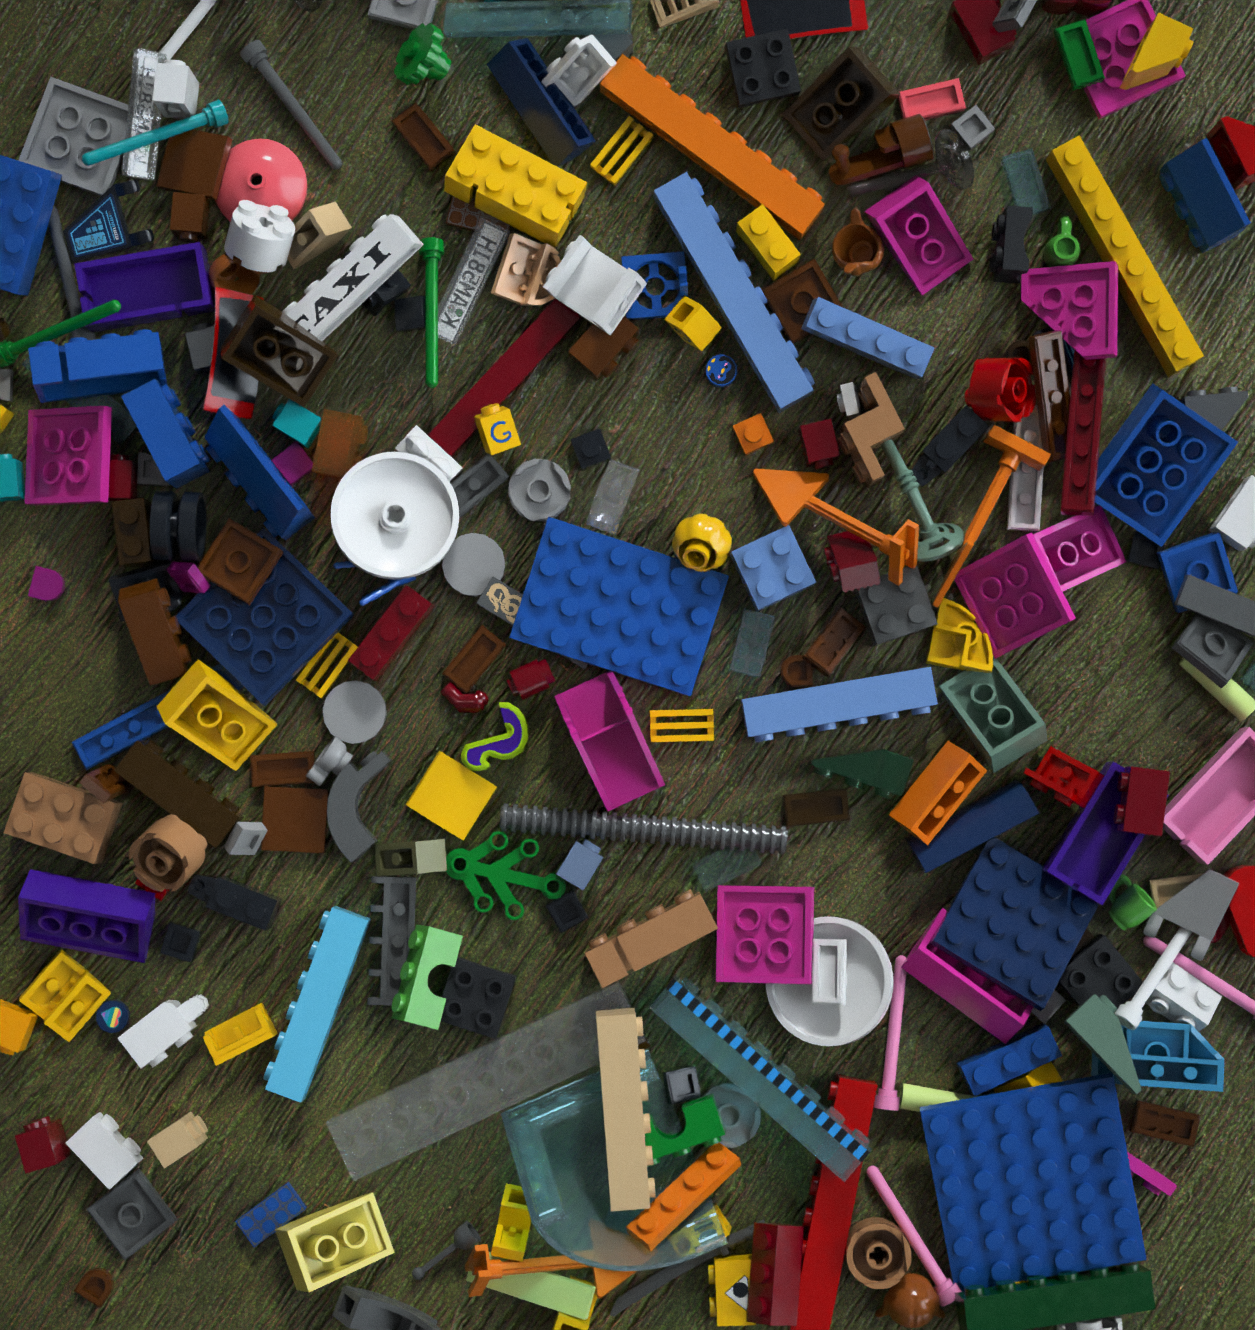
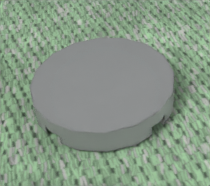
(539, 490)
(473, 563)
(354, 712)
(738, 1113)

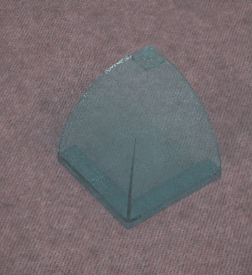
(566, 1185)

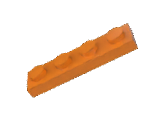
(683, 1196)

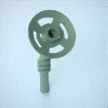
(928, 531)

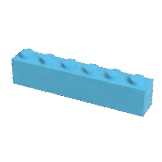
(317, 1003)

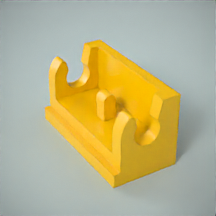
(239, 1034)

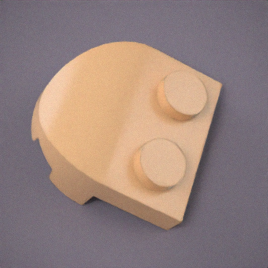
(525, 271)

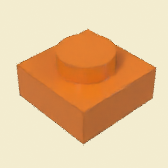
(753, 434)

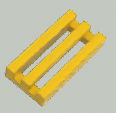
(638, 129)
(336, 672)
(681, 725)

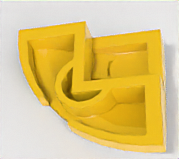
(958, 641)

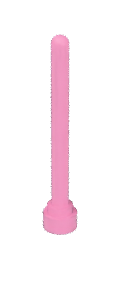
(1204, 976)
(887, 1095)
(943, 1286)

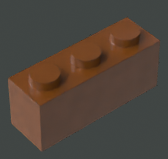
(154, 631)

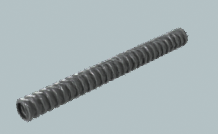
(643, 828)

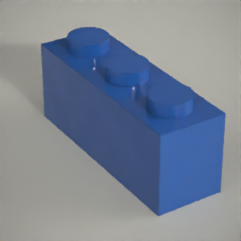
(1009, 1060)

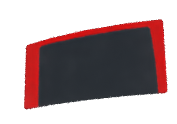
(803, 16)
(226, 382)

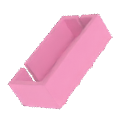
(1216, 800)

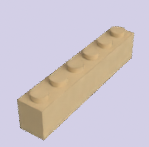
(623, 1109)

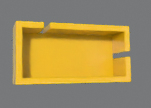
(515, 186)

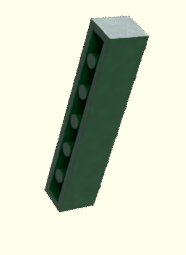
(1056, 1300)

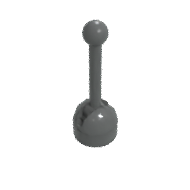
(464, 1238)

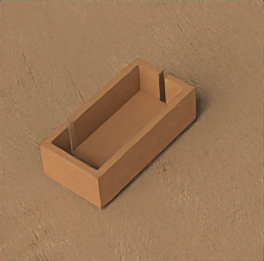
(649, 939)

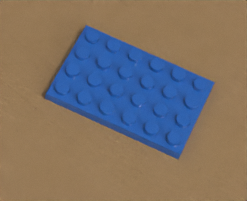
(618, 607)

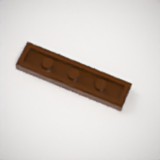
(1051, 391)

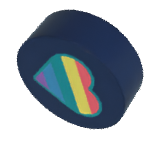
(113, 1016)

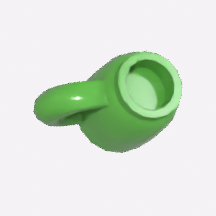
(1063, 247)
(1131, 906)

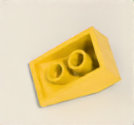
(215, 715)

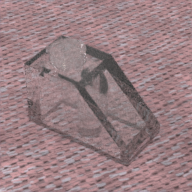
(612, 497)

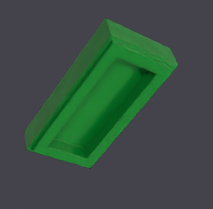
(1079, 54)

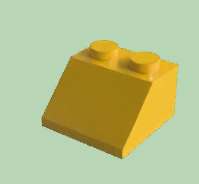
(1159, 51)

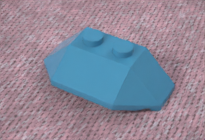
(1170, 1057)

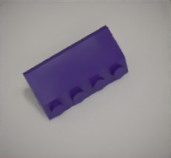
(86, 915)

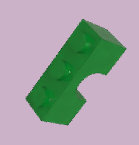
(702, 1126)

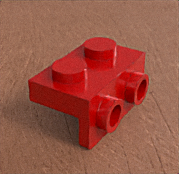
(1065, 777)

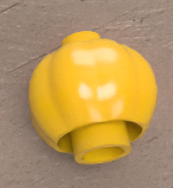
(701, 542)

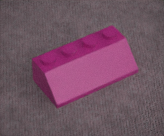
(964, 988)

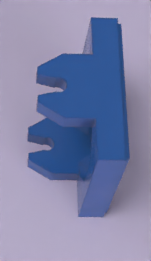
(673, 260)

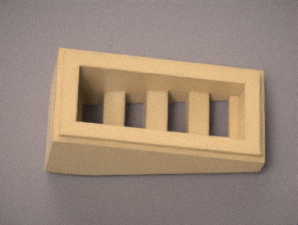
(688, 11)

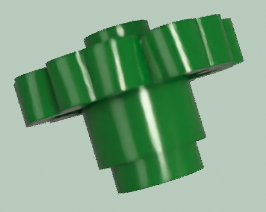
(422, 56)

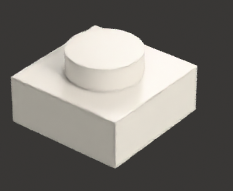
(849, 401)

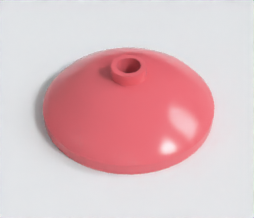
(281, 173)

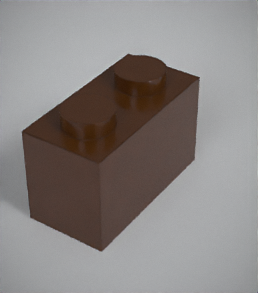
(599, 351)

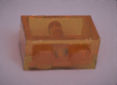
(338, 444)

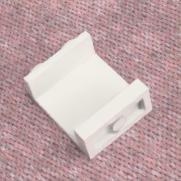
(594, 285)

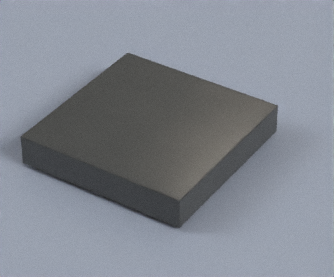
(1212, 648)
(132, 1214)

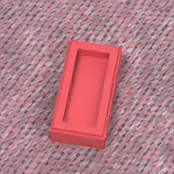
(932, 100)

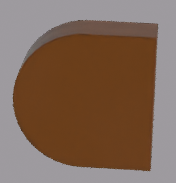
(797, 672)
(96, 1286)

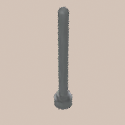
(255, 55)
(67, 273)

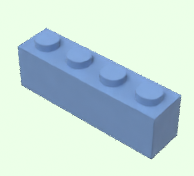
(867, 338)

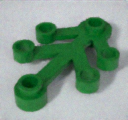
(499, 873)

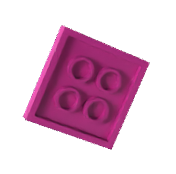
(1116, 39)
(68, 455)
(1014, 595)
(765, 934)

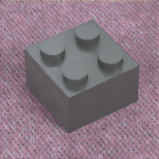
(896, 610)

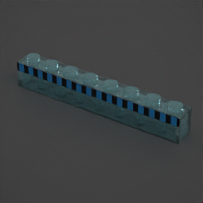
(761, 1078)

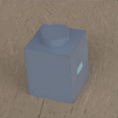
(580, 863)

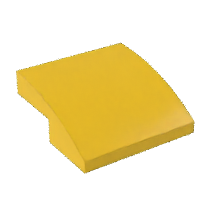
(451, 795)
(64, 995)

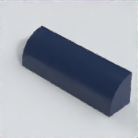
(542, 108)
(975, 825)

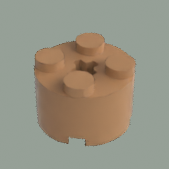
(167, 854)
(891, 1265)

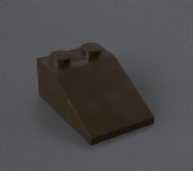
(841, 102)
(278, 351)

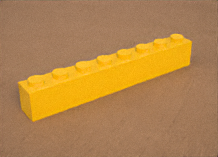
(1118, 242)

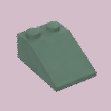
(995, 715)
(1102, 1033)

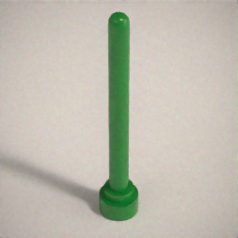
(431, 254)
(10, 351)

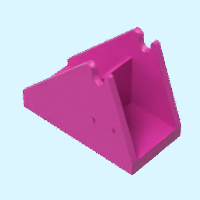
(609, 740)

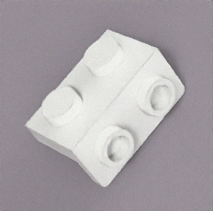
(580, 68)
(1184, 998)

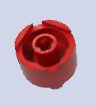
(1001, 389)

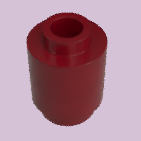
(530, 679)

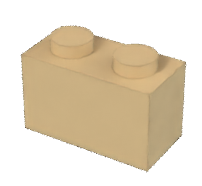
(178, 1139)

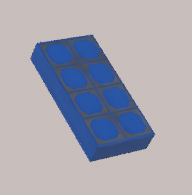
(271, 1214)

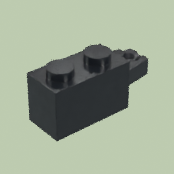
(948, 445)
(236, 900)

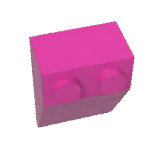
(919, 234)
(1080, 548)

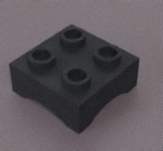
(762, 68)
(1010, 256)
(1099, 971)
(476, 997)

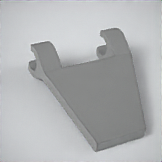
(1197, 909)

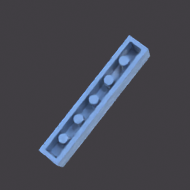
(839, 702)

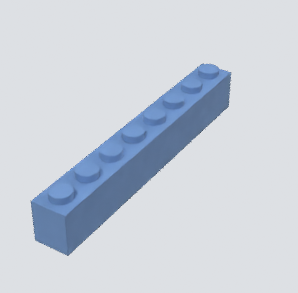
(733, 292)

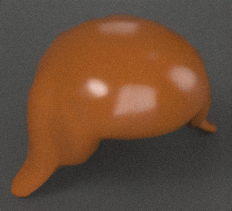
(857, 247)
(224, 271)
(911, 1302)

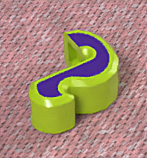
(503, 746)

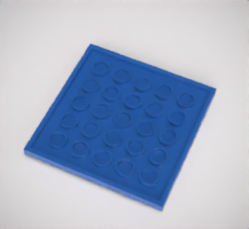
(1033, 1182)

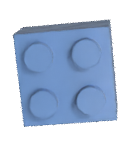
(772, 568)

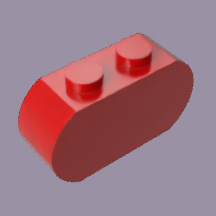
(1242, 908)

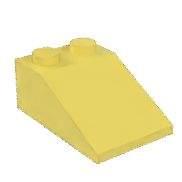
(334, 1242)

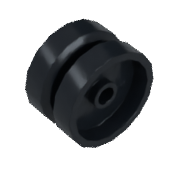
(178, 526)

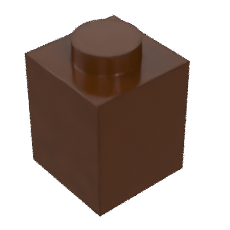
(189, 216)

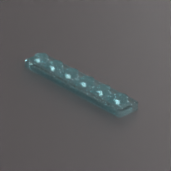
(538, 18)

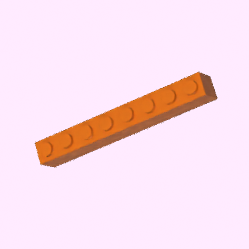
(711, 146)

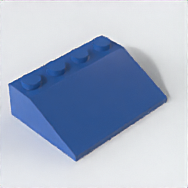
(1159, 464)
(256, 474)

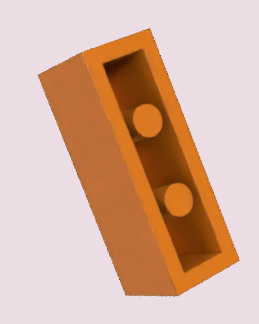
(938, 792)

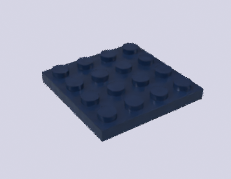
(272, 636)
(1014, 923)

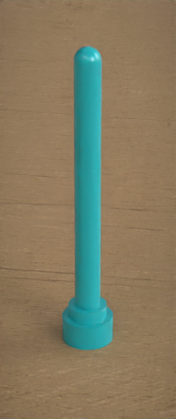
(212, 115)

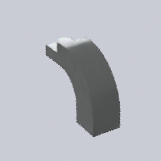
(342, 807)
(373, 1311)

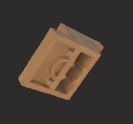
(870, 430)

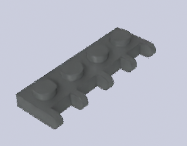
(397, 927)

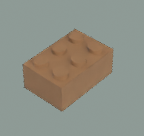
(62, 818)

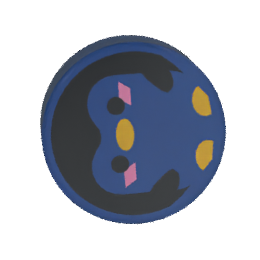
(721, 370)

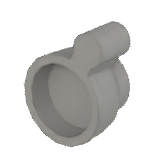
(332, 758)

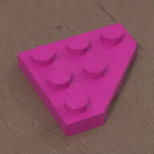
(1079, 303)

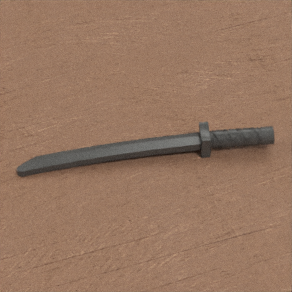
(675, 1270)

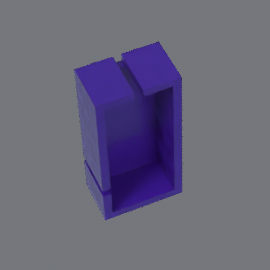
(148, 285)
(1091, 848)

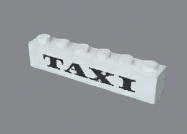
(355, 277)

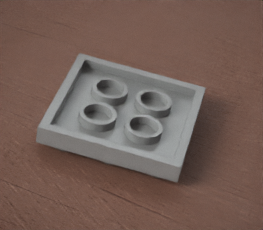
(70, 125)

